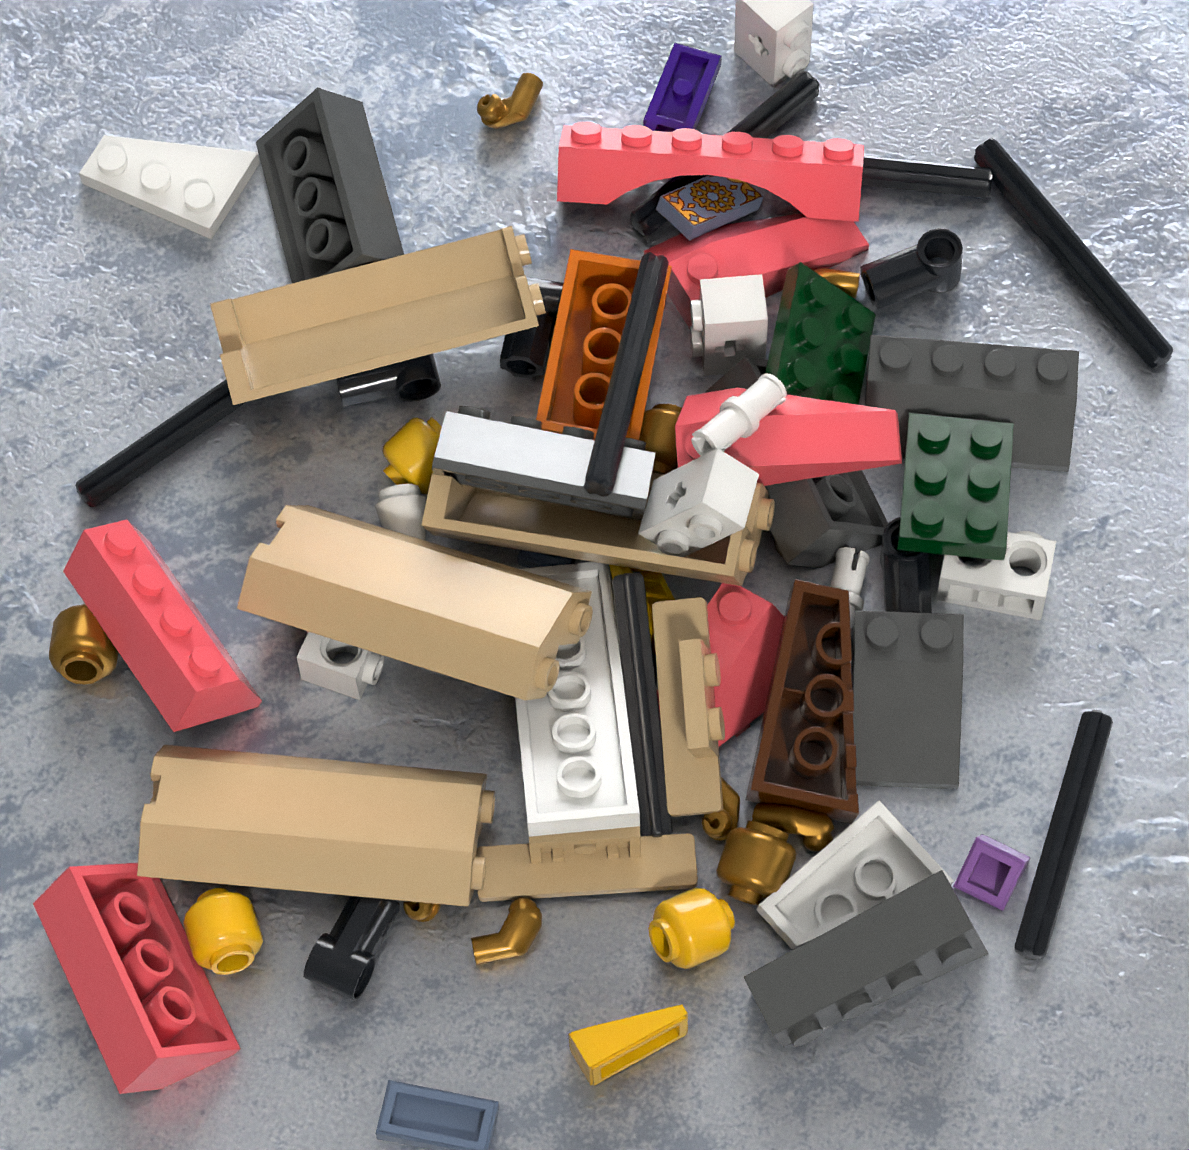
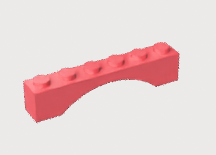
(812, 176)

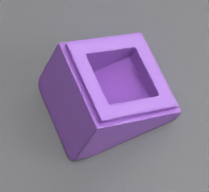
(991, 871)

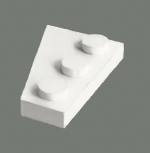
(171, 180)
(848, 877)

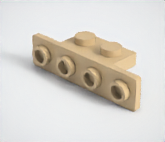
(687, 706)
(588, 865)

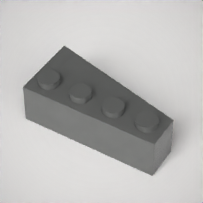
(866, 961)

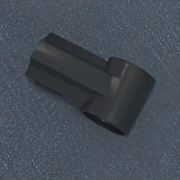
(911, 272)
(527, 350)
(408, 379)
(904, 575)
(347, 955)

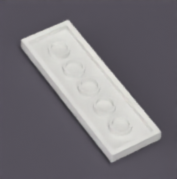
(579, 734)

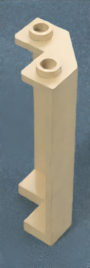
(376, 315)
(584, 534)
(415, 601)
(315, 825)

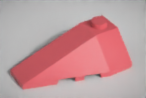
(756, 248)
(799, 437)
(746, 640)

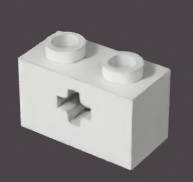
(774, 37)
(729, 322)
(698, 503)

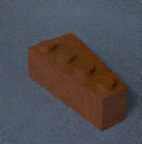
(807, 724)

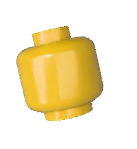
(412, 453)
(691, 928)
(223, 931)

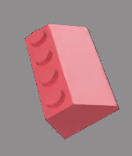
(157, 627)
(134, 976)

